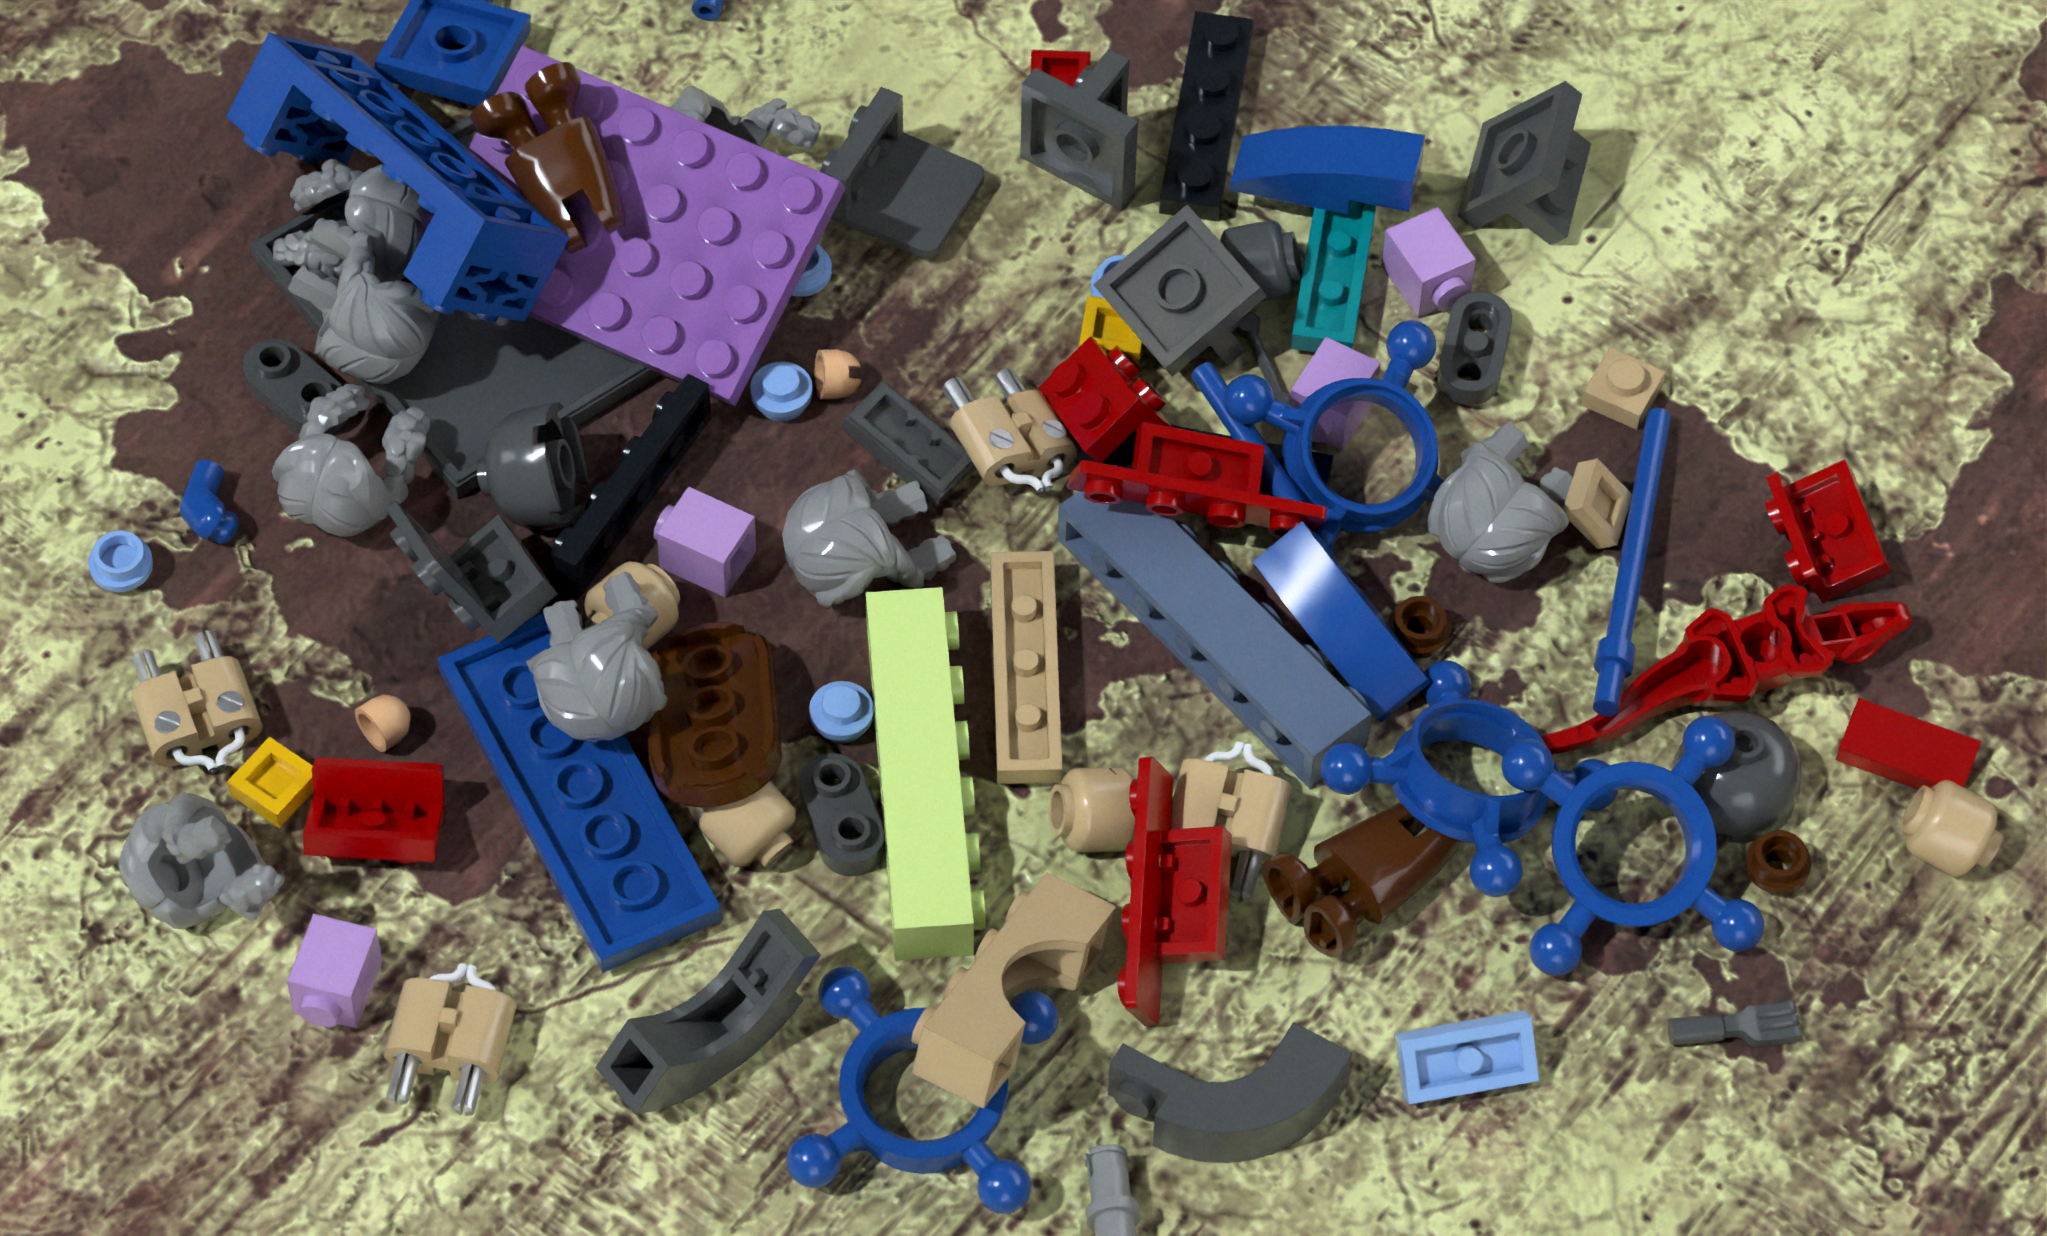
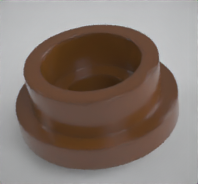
(1423, 613)
(1782, 847)

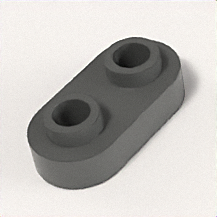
(1473, 352)
(288, 385)
(841, 809)

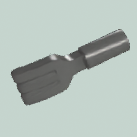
(1756, 1025)

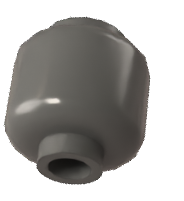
(1266, 255)

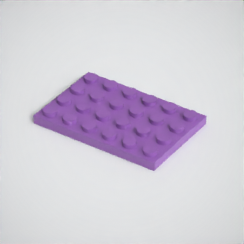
(705, 242)

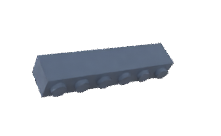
(1217, 630)

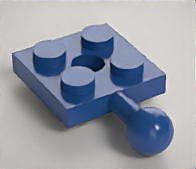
(417, 56)

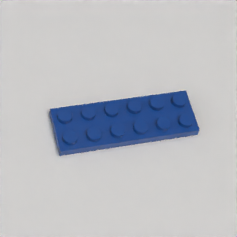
(581, 806)

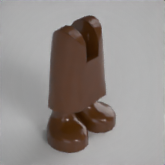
(562, 161)
(1372, 860)

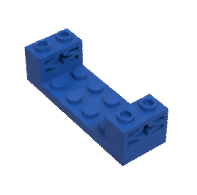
(485, 242)

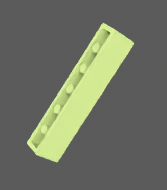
(920, 774)

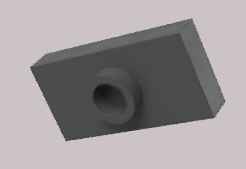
(908, 442)

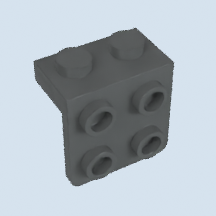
(898, 183)
(487, 576)

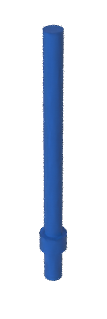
(1616, 651)

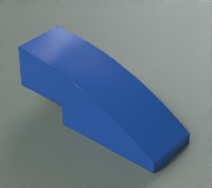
(1330, 166)
(1341, 621)

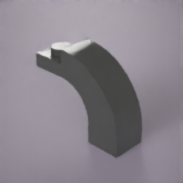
(699, 1042)
(1239, 1116)

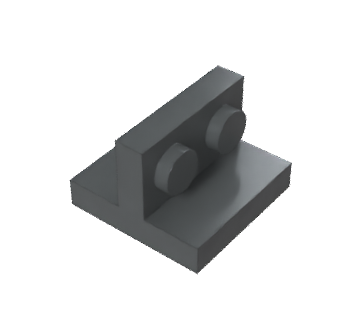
(1083, 129)
(1529, 165)
(1182, 293)

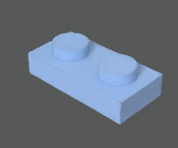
(1467, 1057)

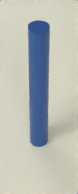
(1273, 474)

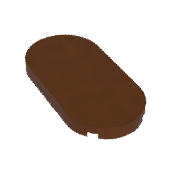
(720, 716)

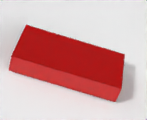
(1905, 747)

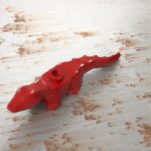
(1734, 659)

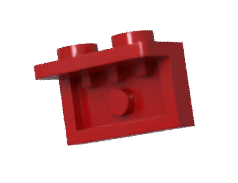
(1101, 398)
(1828, 531)
(375, 810)

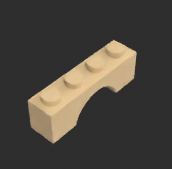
(974, 1033)

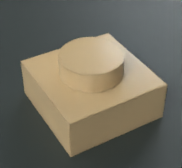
(1623, 388)
(1597, 503)

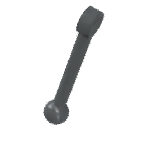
(1249, 329)

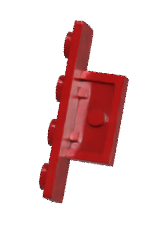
(1197, 475)
(1175, 893)

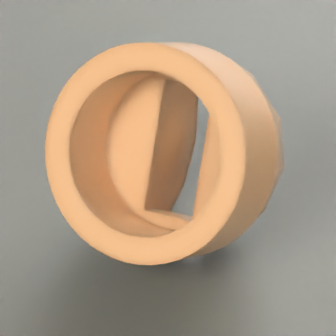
(832, 374)
(383, 721)

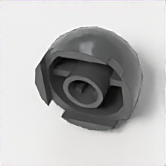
(534, 468)
(1757, 783)

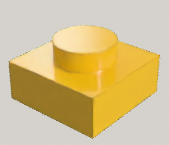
(1109, 328)
(272, 782)

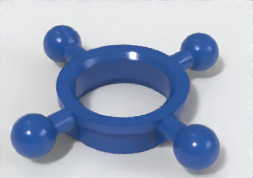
(1410, 347)
(1707, 744)
(1440, 803)
(817, 1158)

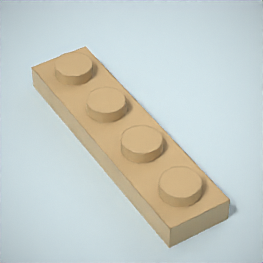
(1025, 667)

